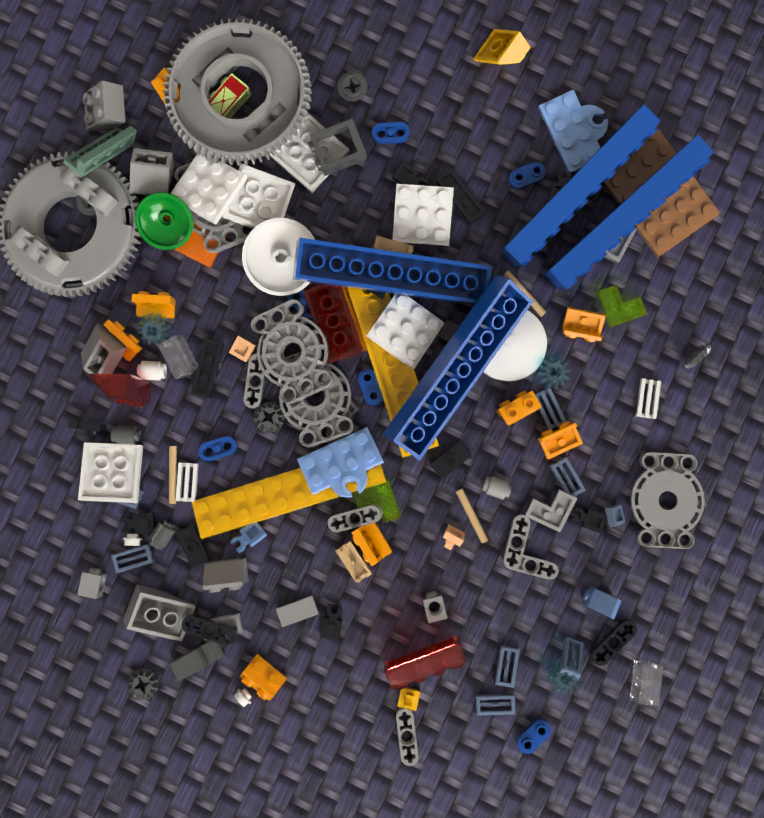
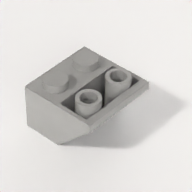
(104, 106)
(151, 171)
(102, 352)
(224, 574)

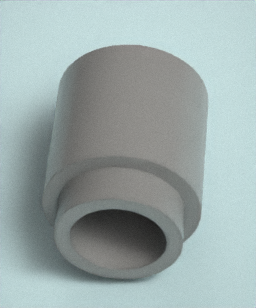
(496, 487)

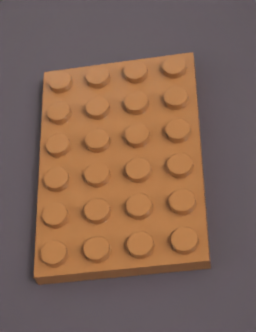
(682, 211)

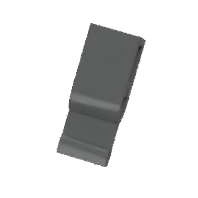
(196, 659)

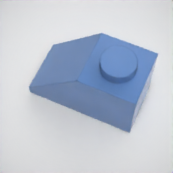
(601, 602)

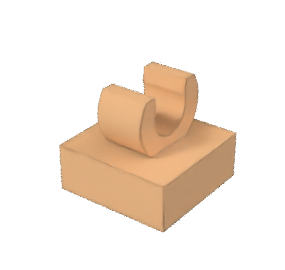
(242, 348)
(453, 536)

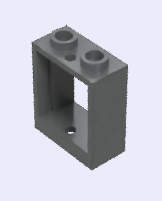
(344, 162)

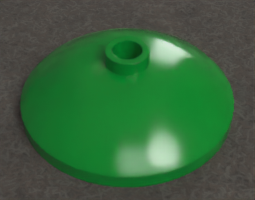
(156, 229)

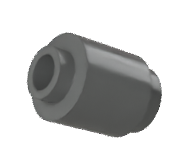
(125, 434)
(162, 534)

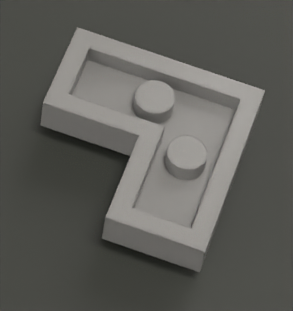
(552, 515)

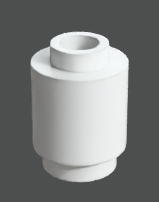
(152, 370)

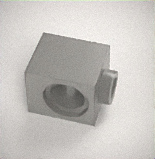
(92, 583)
(440, 613)

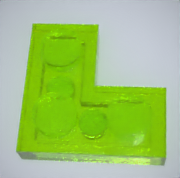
(617, 311)
(382, 496)

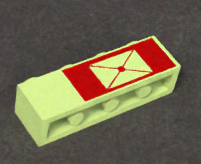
(229, 96)

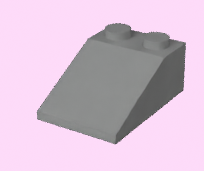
(157, 613)

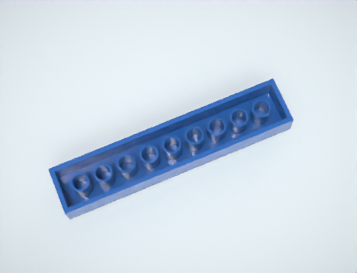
(582, 184)
(630, 212)
(389, 271)
(458, 366)

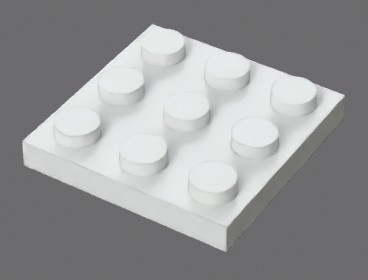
(301, 162)
(209, 187)
(259, 198)
(423, 214)
(405, 329)
(110, 472)

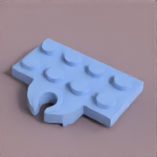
(573, 129)
(341, 463)

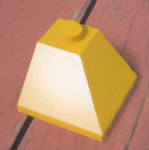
(503, 48)

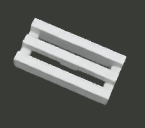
(648, 398)
(186, 485)

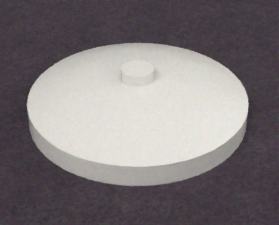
(270, 256)
(520, 352)

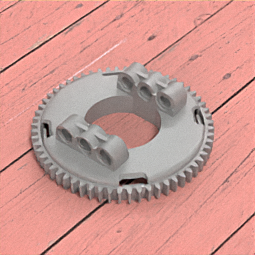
(207, 62)
(24, 227)

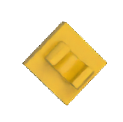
(408, 698)

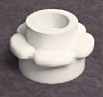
(132, 540)
(243, 697)

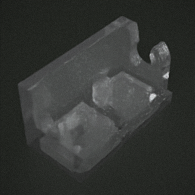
(178, 356)
(646, 683)

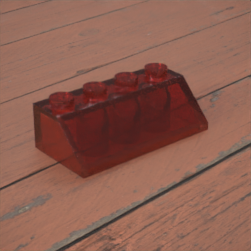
(336, 317)
(124, 388)
(424, 662)

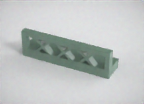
(101, 150)

